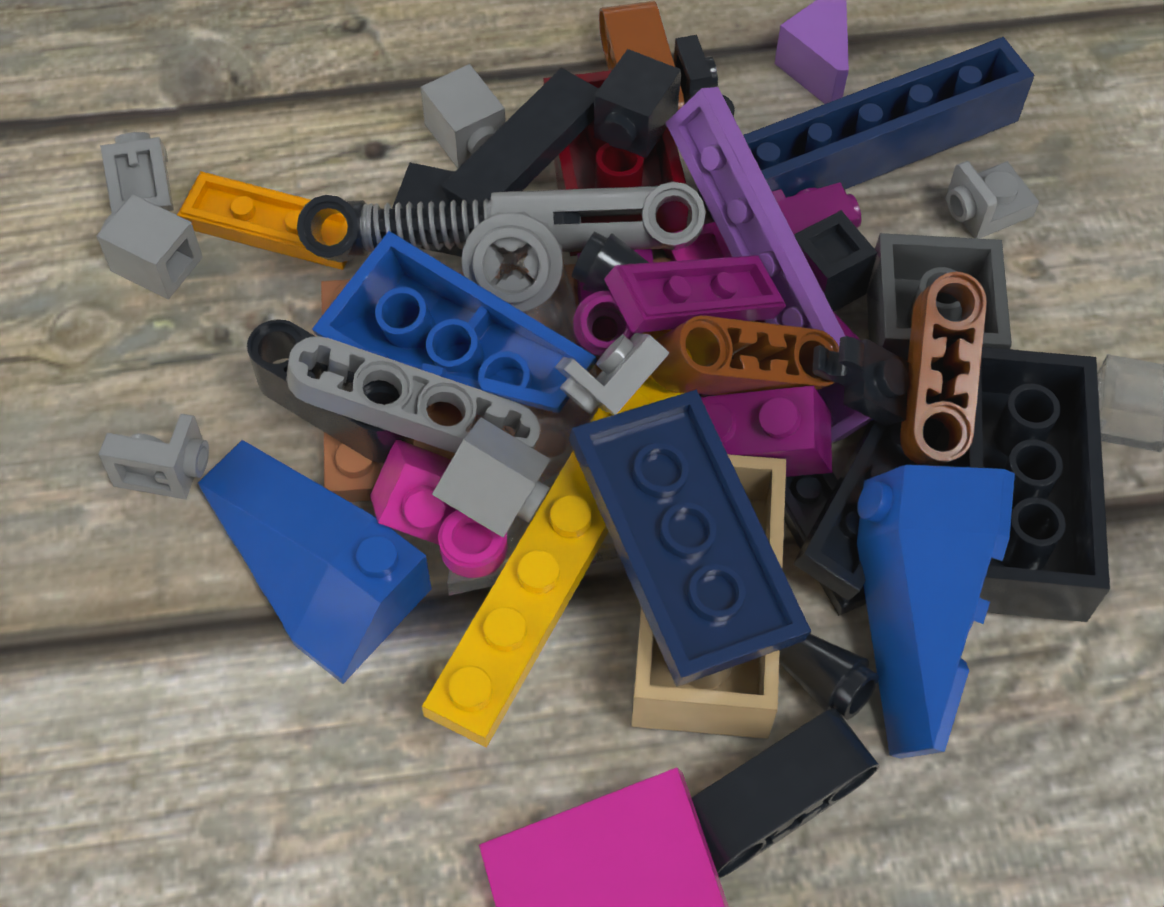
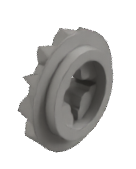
(511, 231)

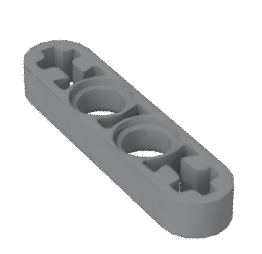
(416, 391)

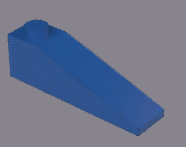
(447, 325)
(316, 558)
(924, 563)

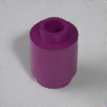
(593, 308)

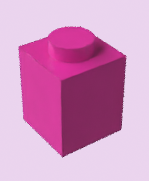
(405, 490)

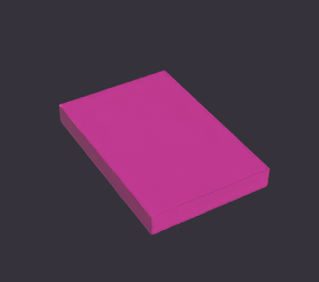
(610, 852)

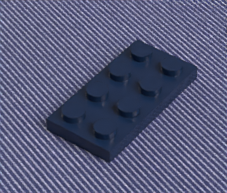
(688, 537)

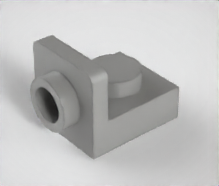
(137, 167)
(989, 198)
(624, 369)
(155, 466)

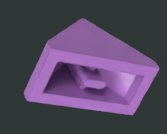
(815, 48)

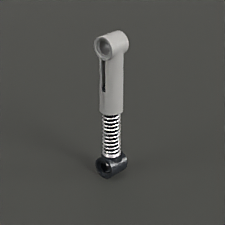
(454, 223)

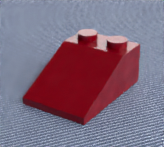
(596, 164)

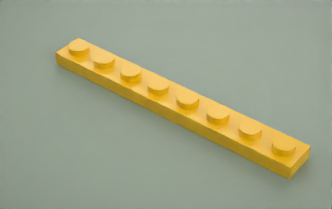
(526, 599)

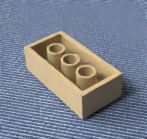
(739, 698)

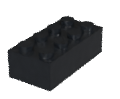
(1044, 425)

